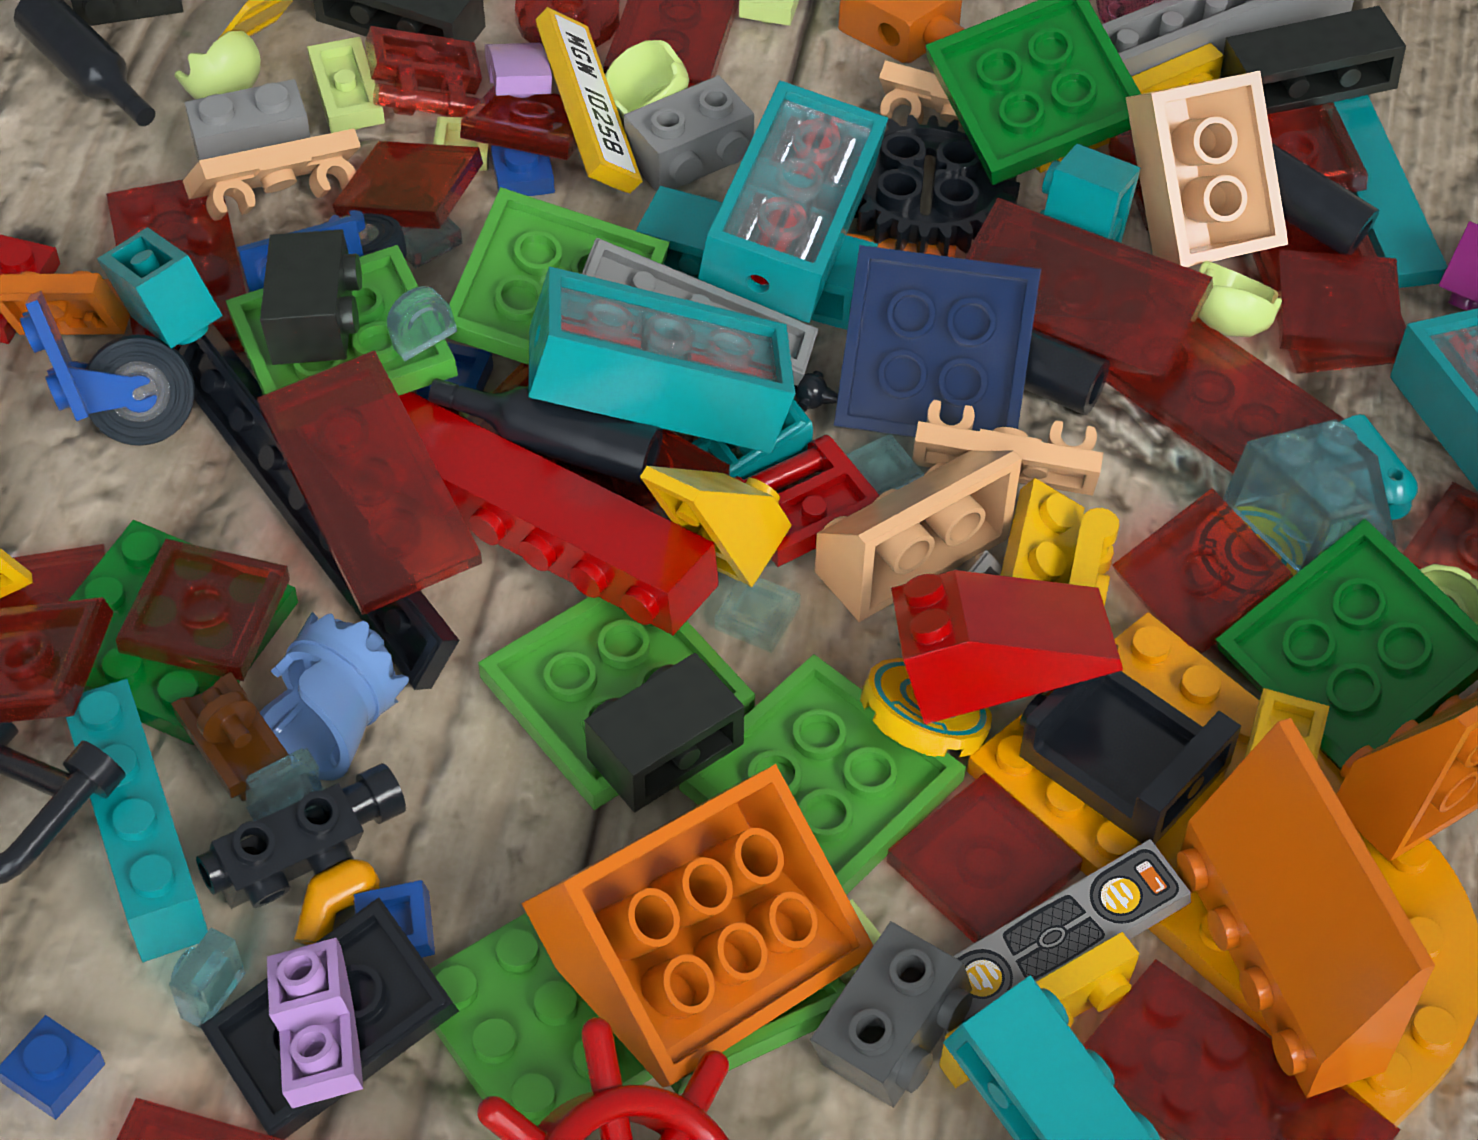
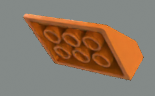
(1416, 779)
(1304, 915)
(703, 926)

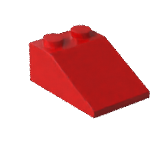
(998, 639)

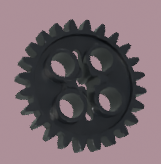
(959, 191)

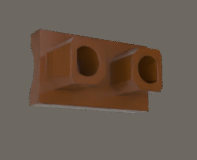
(229, 733)

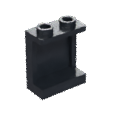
(1126, 751)

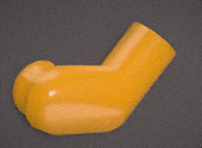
(331, 893)

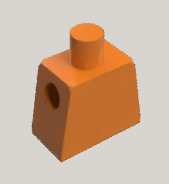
(900, 26)

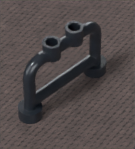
(88, 773)

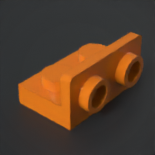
(78, 301)

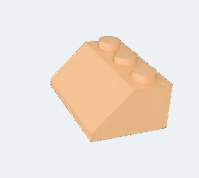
(1207, 170)
(919, 529)

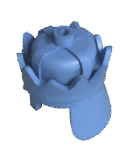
(336, 687)

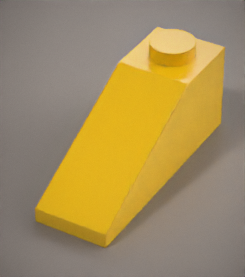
(733, 514)

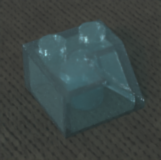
(1308, 490)

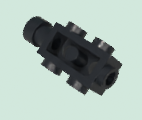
(298, 841)

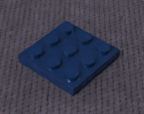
(935, 333)

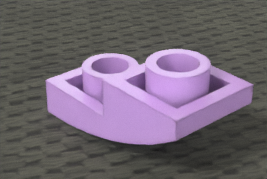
(518, 69)
(315, 1023)

